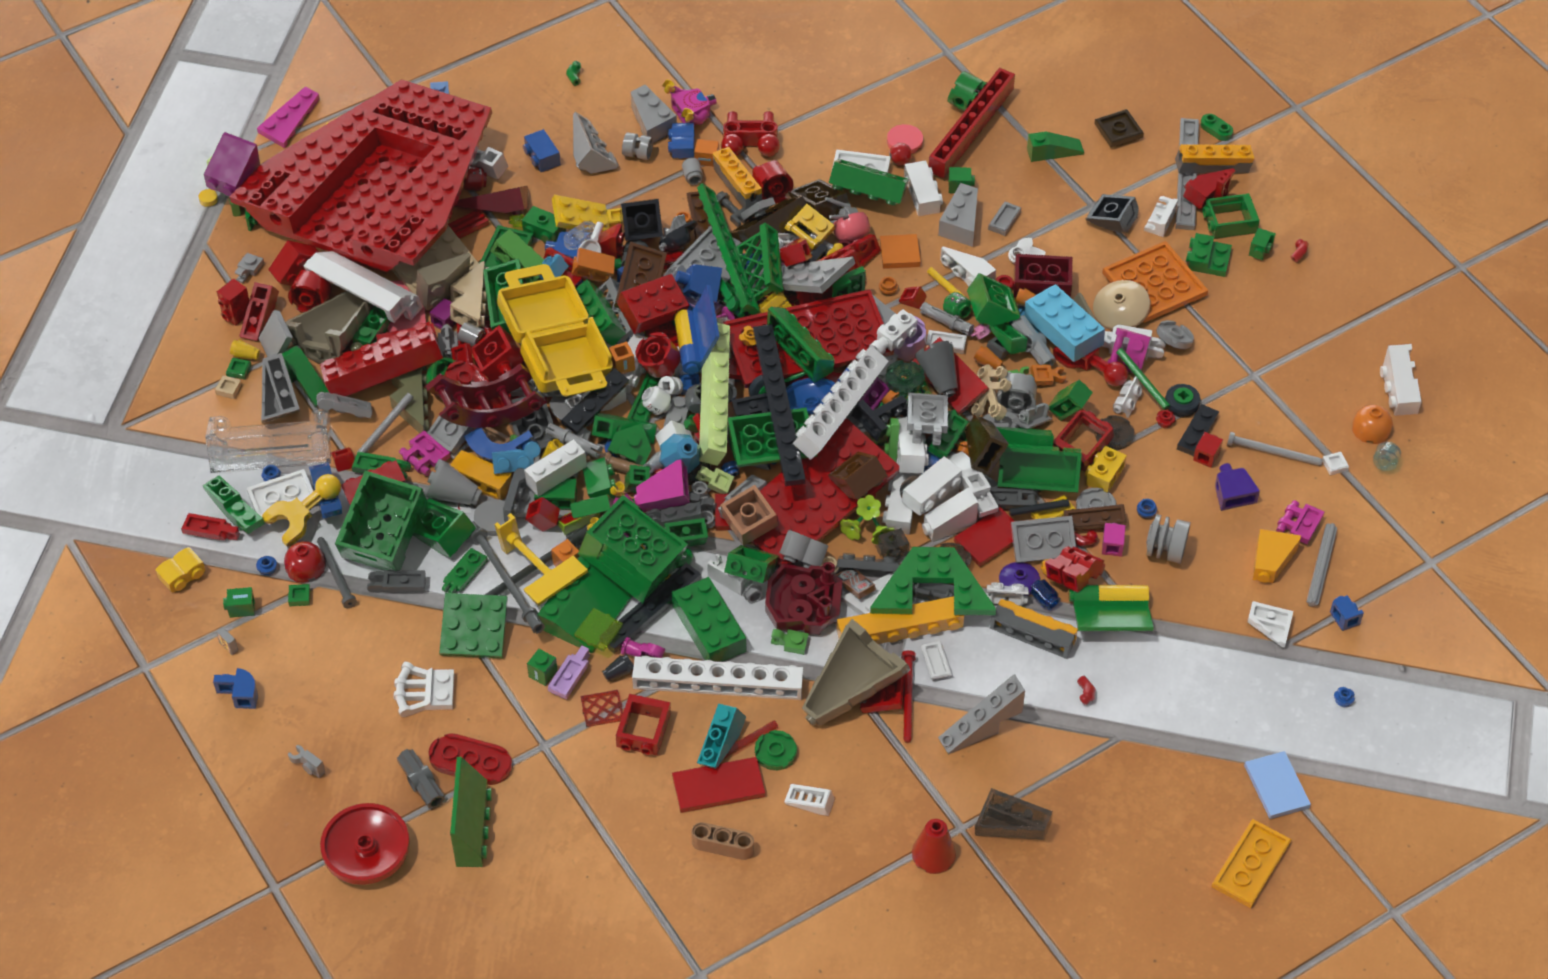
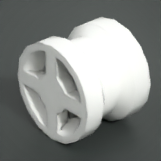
(675, 385)

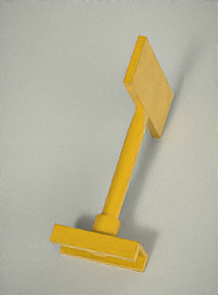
(553, 579)

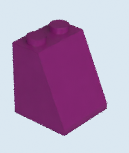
(231, 164)

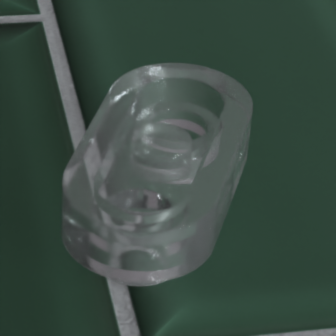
(580, 233)

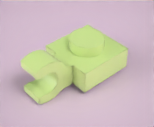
(718, 480)

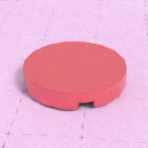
(905, 134)

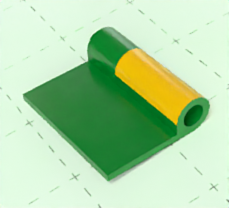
(1112, 608)

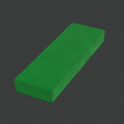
(305, 375)
(955, 428)

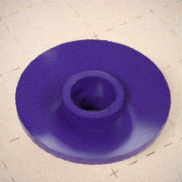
(1010, 573)

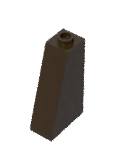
(984, 444)

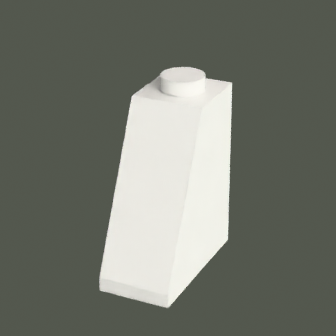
(951, 516)

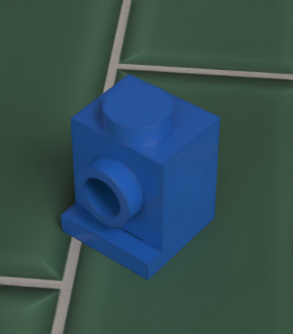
(1346, 612)

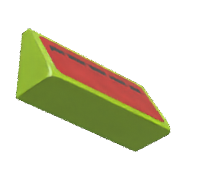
(569, 524)

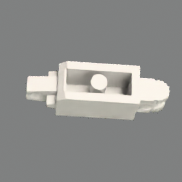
(1155, 346)

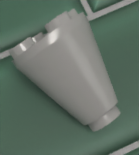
(451, 485)

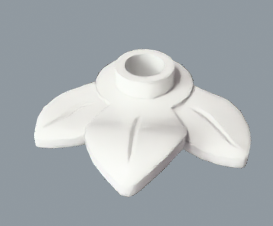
(1024, 247)

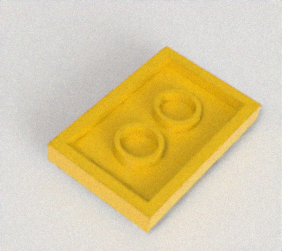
(572, 212)

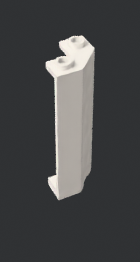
(365, 284)

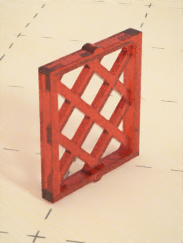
(606, 720)

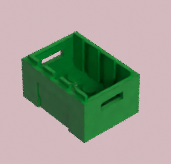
(373, 501)
(622, 556)

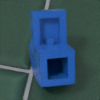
(241, 686)

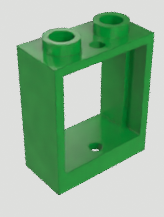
(1228, 204)
(757, 563)

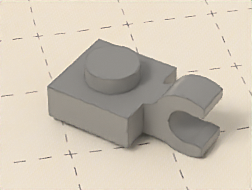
(248, 266)
(310, 762)

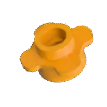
(745, 338)

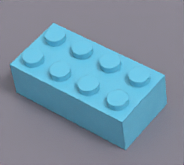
(1064, 323)

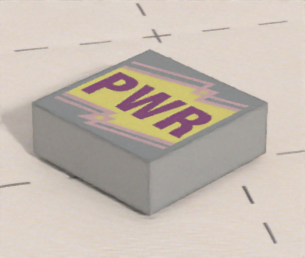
(227, 640)

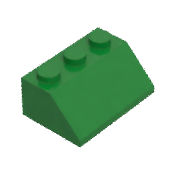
(992, 301)

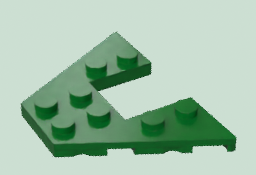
(933, 566)

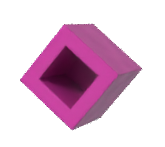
(1113, 539)

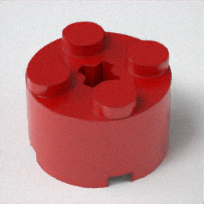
(773, 180)
(309, 290)
(658, 355)

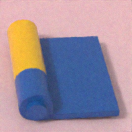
(697, 332)

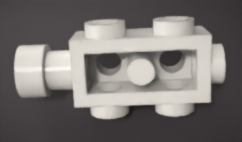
(895, 332)

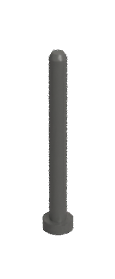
(348, 600)

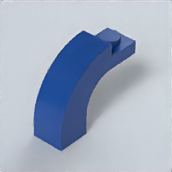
(483, 446)
(327, 507)

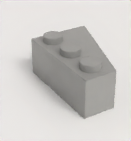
(651, 113)

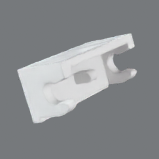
(1161, 216)
(733, 582)

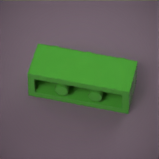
(512, 247)

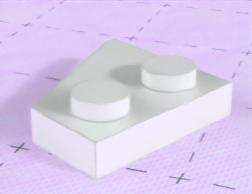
(1271, 621)

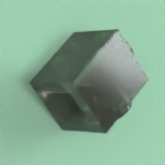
(893, 544)

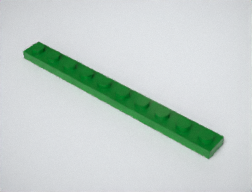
(728, 249)

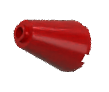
(934, 848)

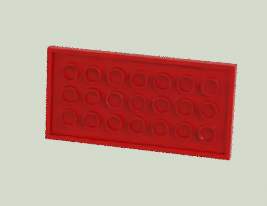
(839, 323)
(819, 504)

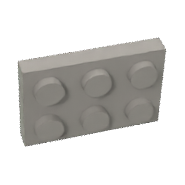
(1042, 538)

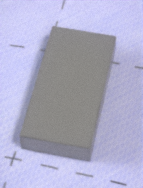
(1004, 218)

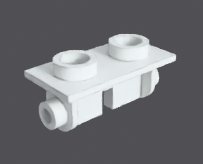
(1129, 395)
(1014, 592)

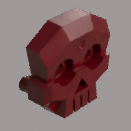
(817, 600)

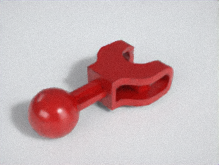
(1114, 372)

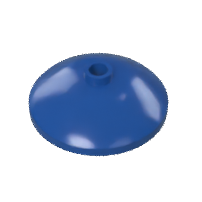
(808, 394)

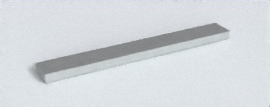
(1185, 209)

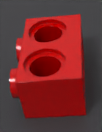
(233, 301)

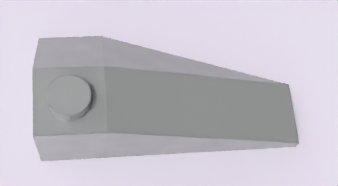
(589, 148)

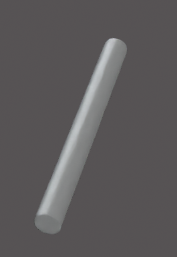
(386, 423)

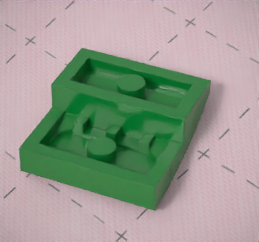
(850, 283)

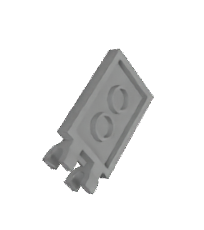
(927, 415)

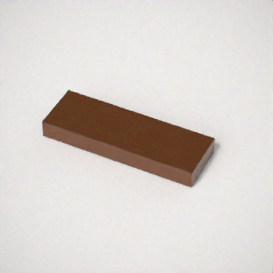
(1096, 516)

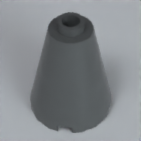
(940, 367)

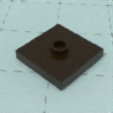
(1119, 128)

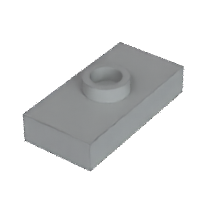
(758, 209)

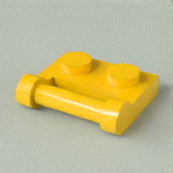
(814, 223)

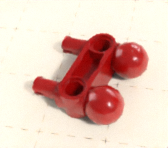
(751, 133)

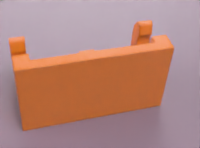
(593, 265)

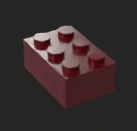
(1042, 272)

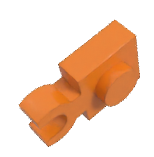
(1045, 375)

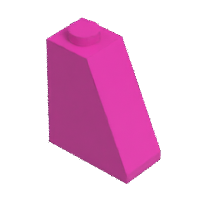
(664, 489)

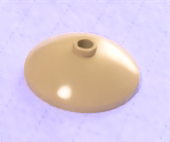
(1128, 311)

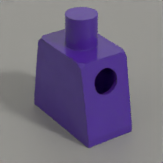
(1235, 488)

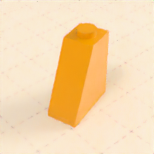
(1273, 554)

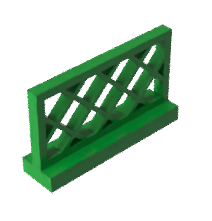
(769, 262)

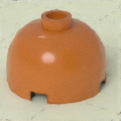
(1372, 424)

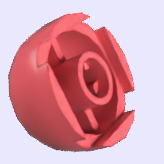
(853, 228)

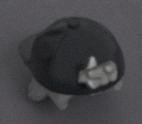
(678, 235)

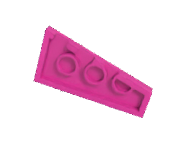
(286, 119)

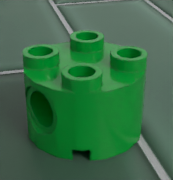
(965, 91)

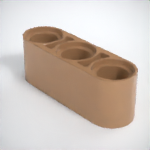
(715, 833)

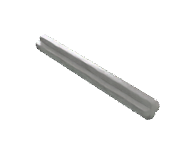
(1321, 564)

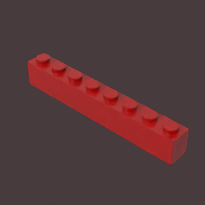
(971, 122)

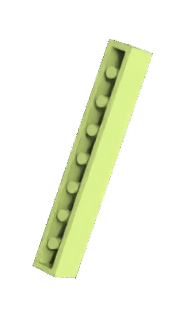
(715, 400)

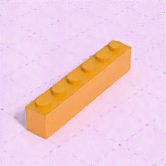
(925, 619)

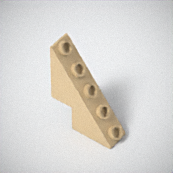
(469, 297)

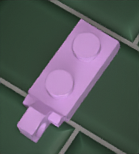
(569, 673)

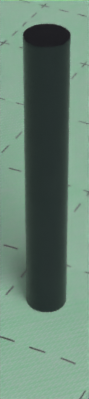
(1039, 507)

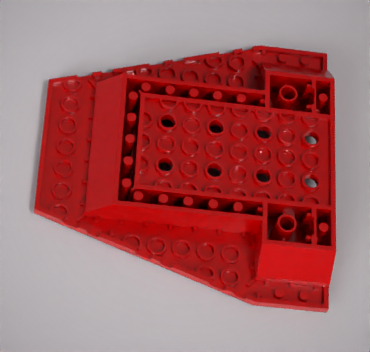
(372, 176)

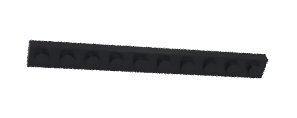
(778, 405)

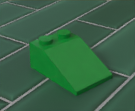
(443, 528)

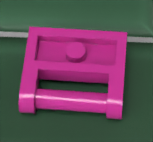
(1136, 347)

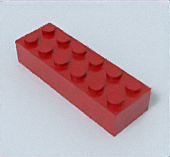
(381, 360)

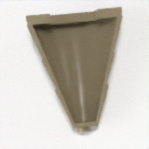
(329, 327)
(851, 675)

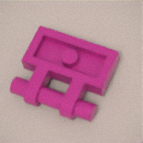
(426, 447)
(1306, 524)

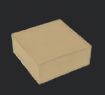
(228, 387)

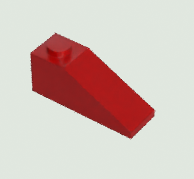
(1203, 187)
(259, 310)

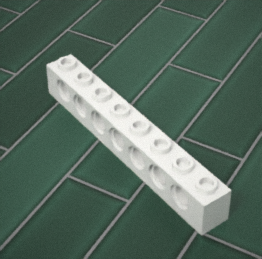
(839, 402)
(709, 684)

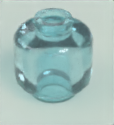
(1387, 456)

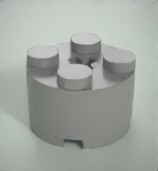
(1020, 395)

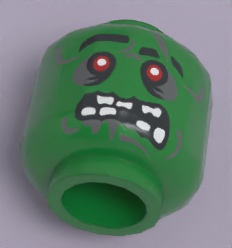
(957, 305)

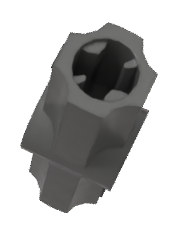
(420, 778)

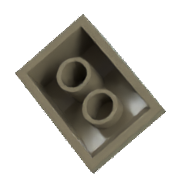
(435, 279)

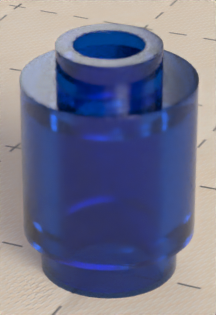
(1045, 594)

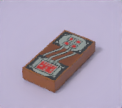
(856, 583)

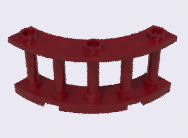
(462, 415)

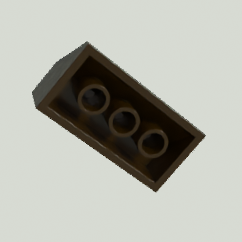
(776, 217)

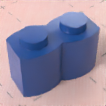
(682, 140)

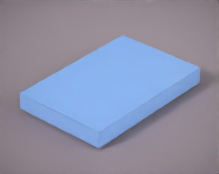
(1277, 785)

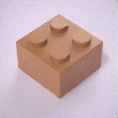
(749, 515)

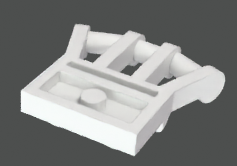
(437, 685)

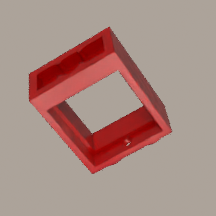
(1090, 420)
(647, 707)

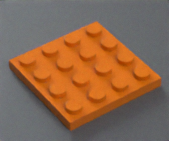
(1162, 275)

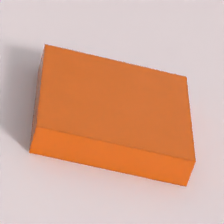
(899, 251)

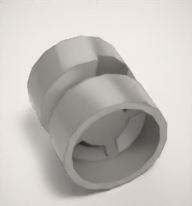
(631, 144)

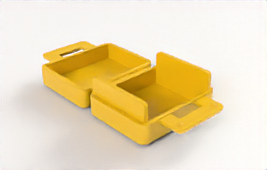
(554, 332)

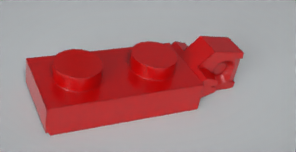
(209, 527)

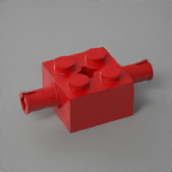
(496, 353)

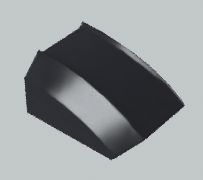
(1114, 212)

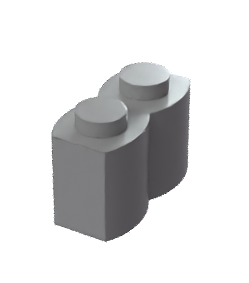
(803, 549)

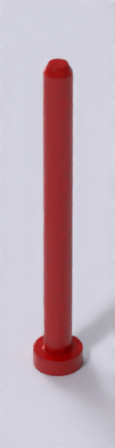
(908, 656)

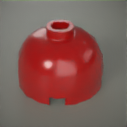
(304, 562)

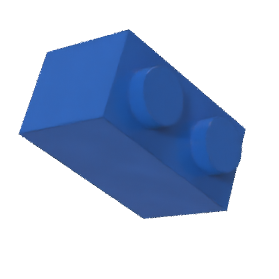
(541, 150)

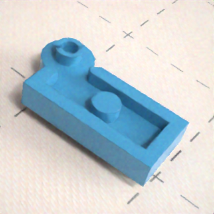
(514, 459)

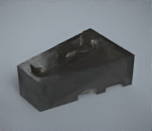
(1012, 818)

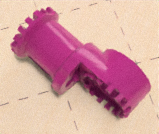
(636, 649)

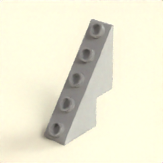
(985, 717)

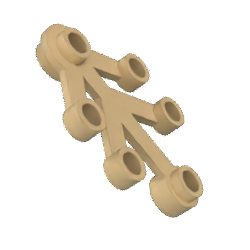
(987, 374)

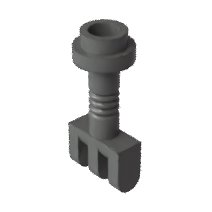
(736, 217)

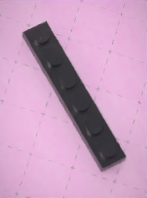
(654, 605)

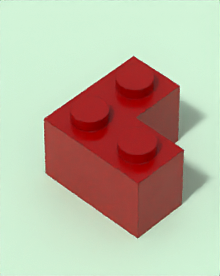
(291, 261)

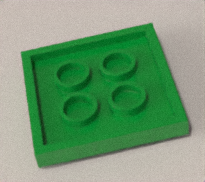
(473, 625)

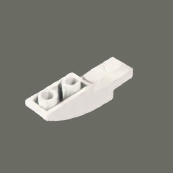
(977, 484)

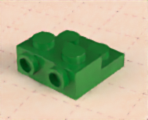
(1208, 255)

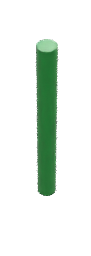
(1143, 379)

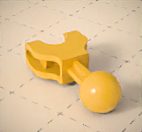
(297, 511)

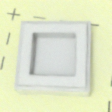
(1335, 463)

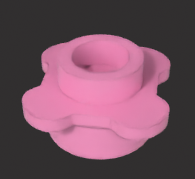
(981, 331)

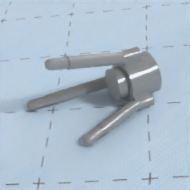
(847, 209)

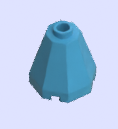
(680, 447)

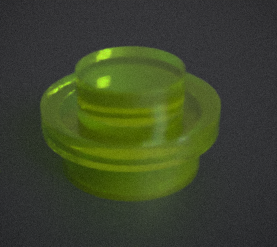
(516, 220)

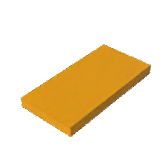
(1251, 863)

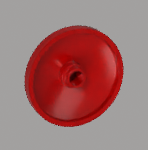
(365, 843)

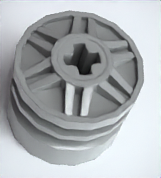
(1168, 538)

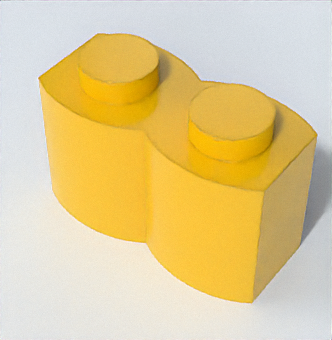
(180, 570)

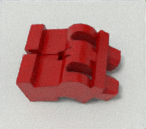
(1074, 568)

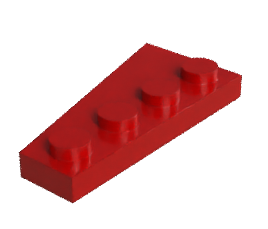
(865, 249)

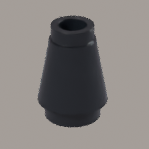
(619, 667)

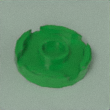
(775, 750)

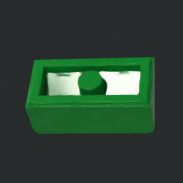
(591, 506)

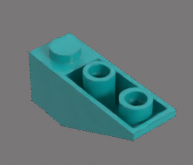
(721, 735)

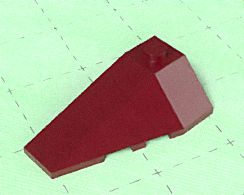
(504, 201)

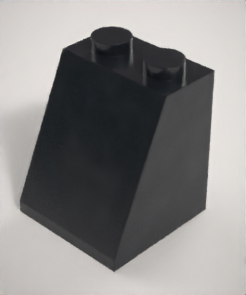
(641, 219)

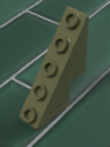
(415, 412)

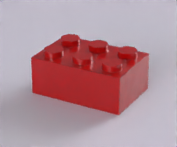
(652, 303)

